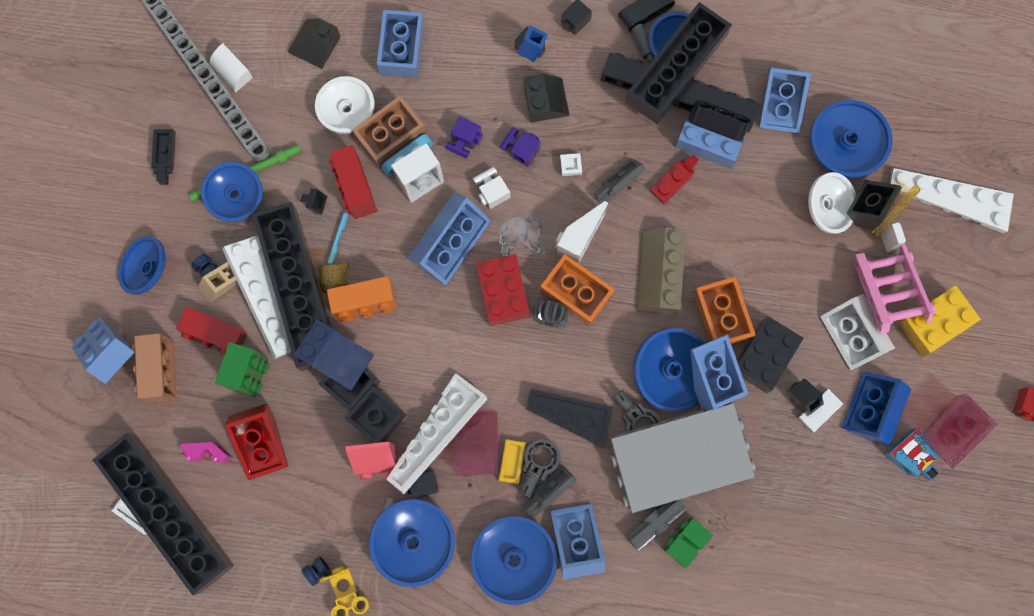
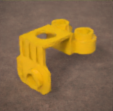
(348, 599)

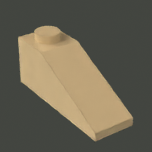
(218, 282)

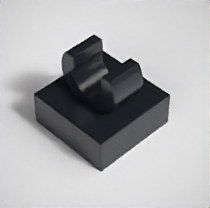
(314, 201)

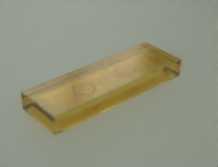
(896, 210)

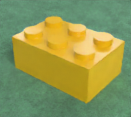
(951, 318)

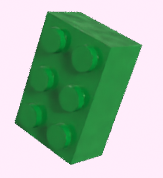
(242, 370)

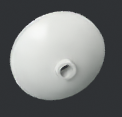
(342, 94)
(829, 202)

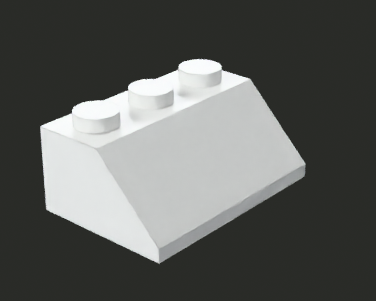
(856, 332)

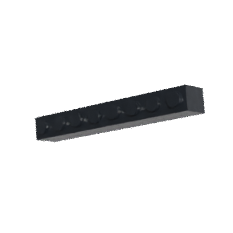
(625, 72)

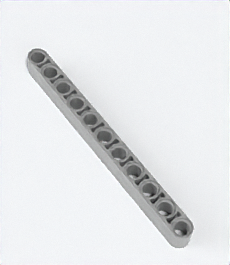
(209, 83)

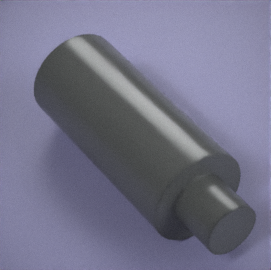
(641, 37)

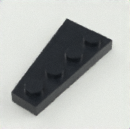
(574, 415)

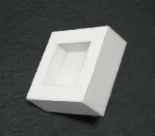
(571, 164)

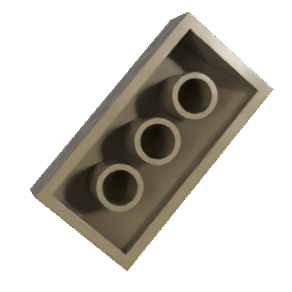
(661, 270)

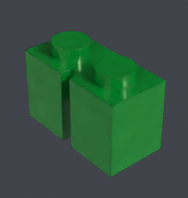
(687, 542)

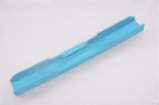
(334, 249)

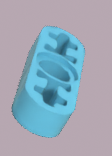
(423, 139)

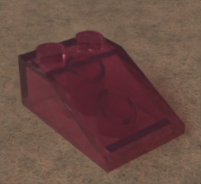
(958, 429)
(478, 445)

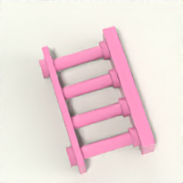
(878, 301)

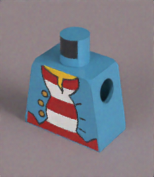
(913, 455)

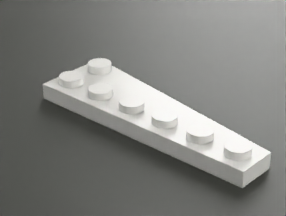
(972, 202)
(253, 277)
(447, 418)

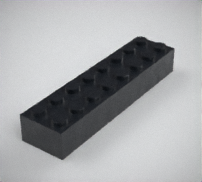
(291, 273)
(163, 513)

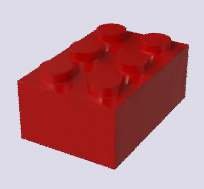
(352, 182)
(503, 290)

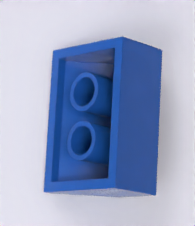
(877, 407)

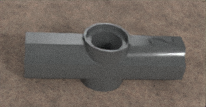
(655, 523)

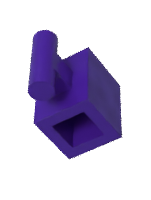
(464, 134)
(524, 148)

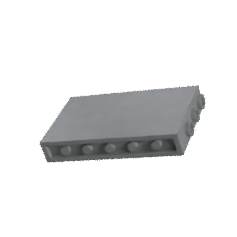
(681, 457)

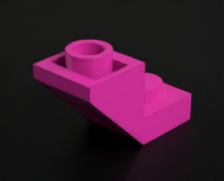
(198, 451)

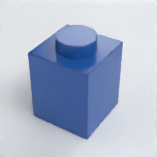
(532, 43)

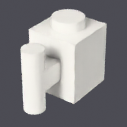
(494, 190)

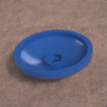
(663, 30)
(220, 185)
(142, 265)

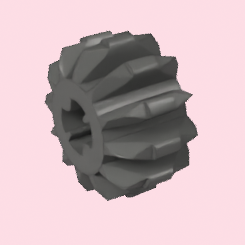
(550, 313)

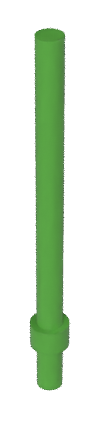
(281, 156)

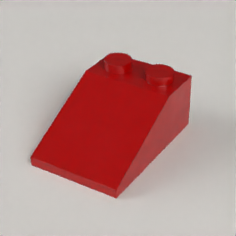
(257, 441)

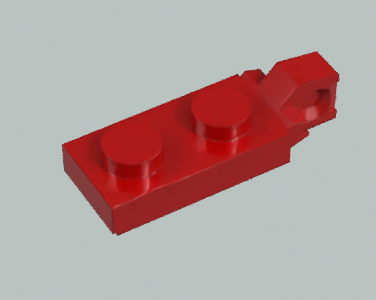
(674, 180)

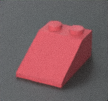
(372, 459)

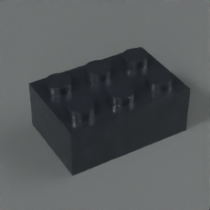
(768, 354)

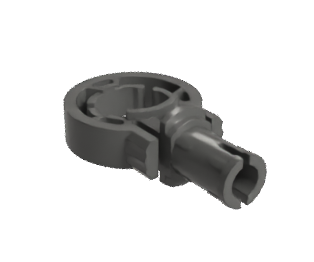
(629, 407)
(532, 478)

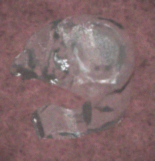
(524, 228)

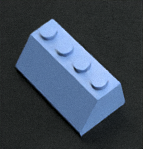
(449, 238)

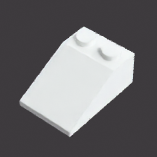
(580, 233)

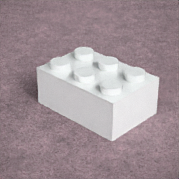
(418, 172)

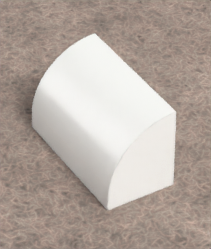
(229, 68)

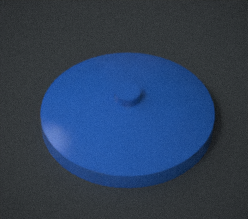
(851, 139)
(665, 369)
(411, 542)
(514, 560)

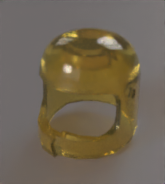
(333, 276)

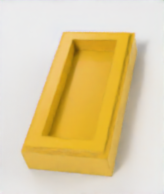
(512, 461)

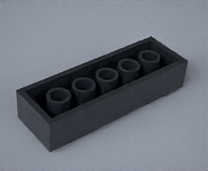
(678, 63)

